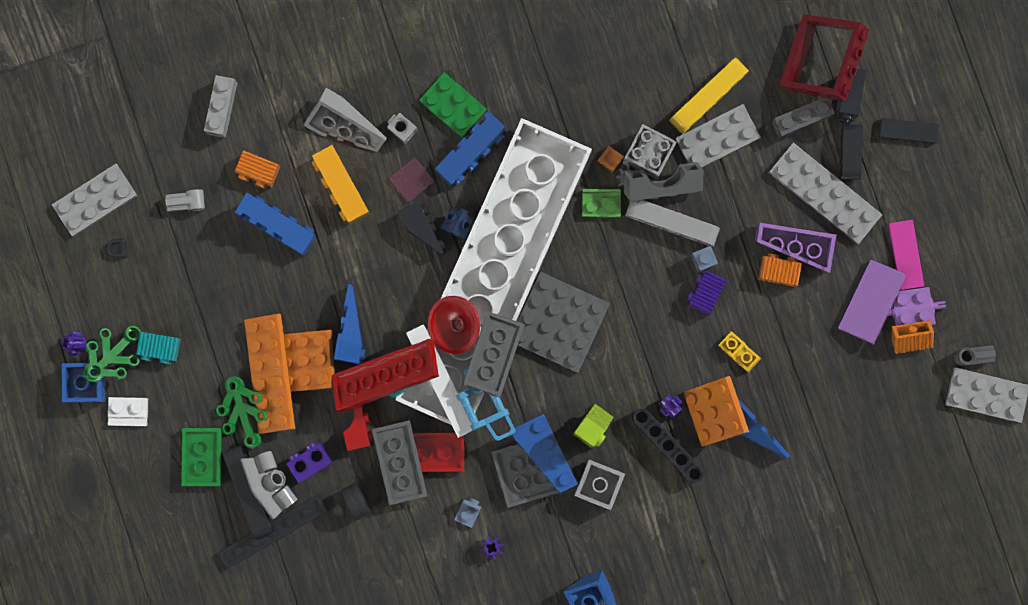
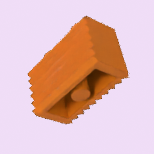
(257, 169)
(779, 270)
(912, 336)

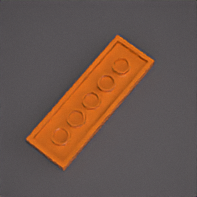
(270, 372)

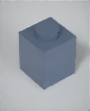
(704, 259)

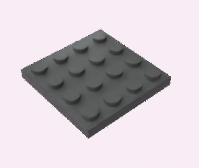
(560, 322)

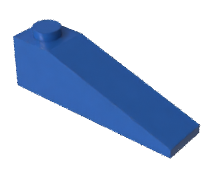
(349, 343)
(759, 434)
(590, 590)

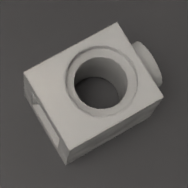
(407, 134)

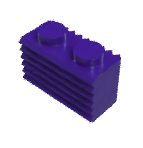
(707, 292)

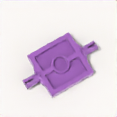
(915, 306)

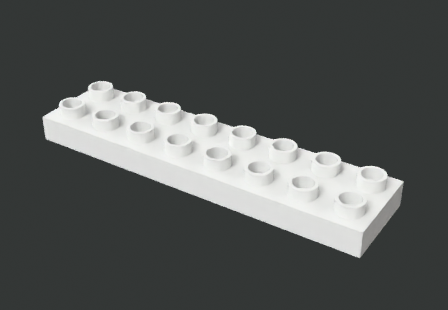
(508, 241)

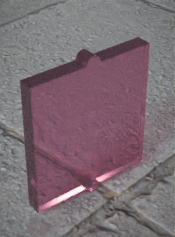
(411, 179)

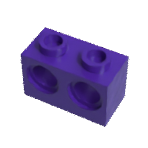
(311, 466)

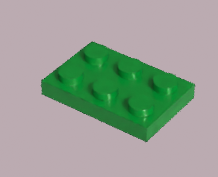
(453, 105)
(201, 456)

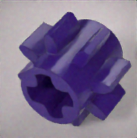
(74, 343)
(670, 406)
(496, 546)

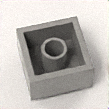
(599, 484)

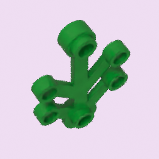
(110, 357)
(241, 409)

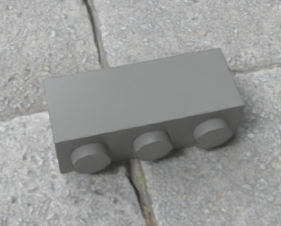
(220, 106)

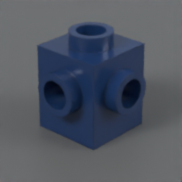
(458, 223)

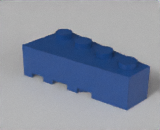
(471, 149)
(275, 224)
(543, 449)

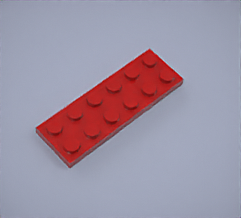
(385, 375)

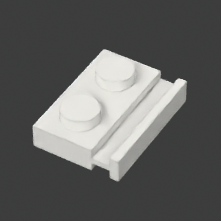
(127, 411)

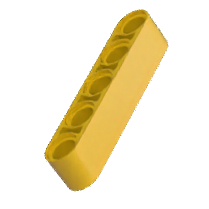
(709, 96)

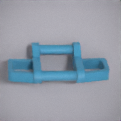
(475, 424)

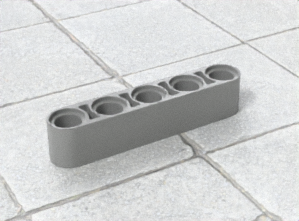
(673, 222)

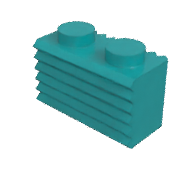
(158, 347)

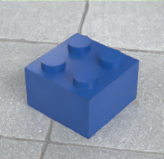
(77, 388)

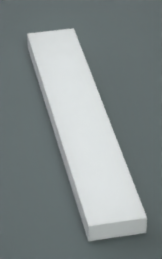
(444, 388)

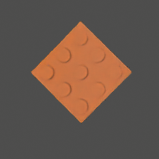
(309, 360)
(716, 411)

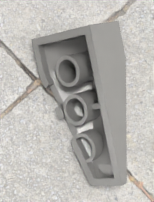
(339, 119)

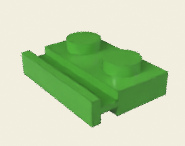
(601, 203)

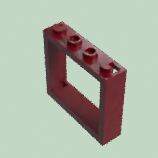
(800, 50)

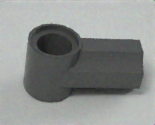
(976, 355)

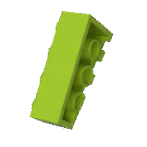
(593, 427)

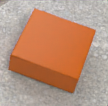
(610, 159)

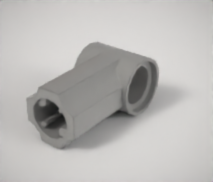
(191, 200)

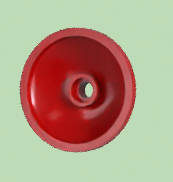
(445, 327)

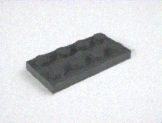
(493, 354)
(399, 462)

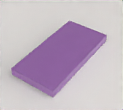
(872, 301)

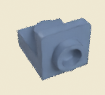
(468, 512)

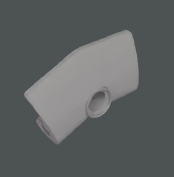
(268, 483)

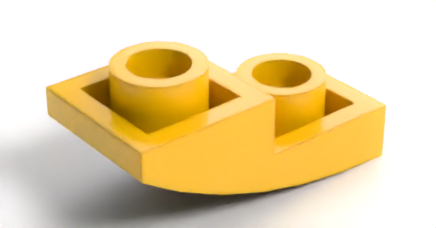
(739, 352)

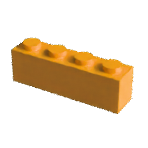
(340, 184)

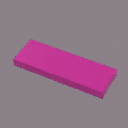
(906, 253)

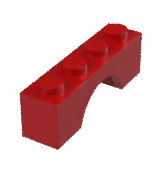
(357, 434)

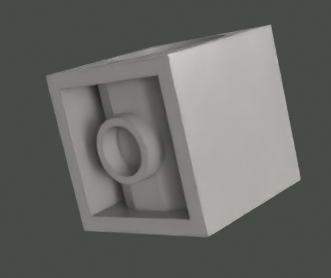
(649, 152)

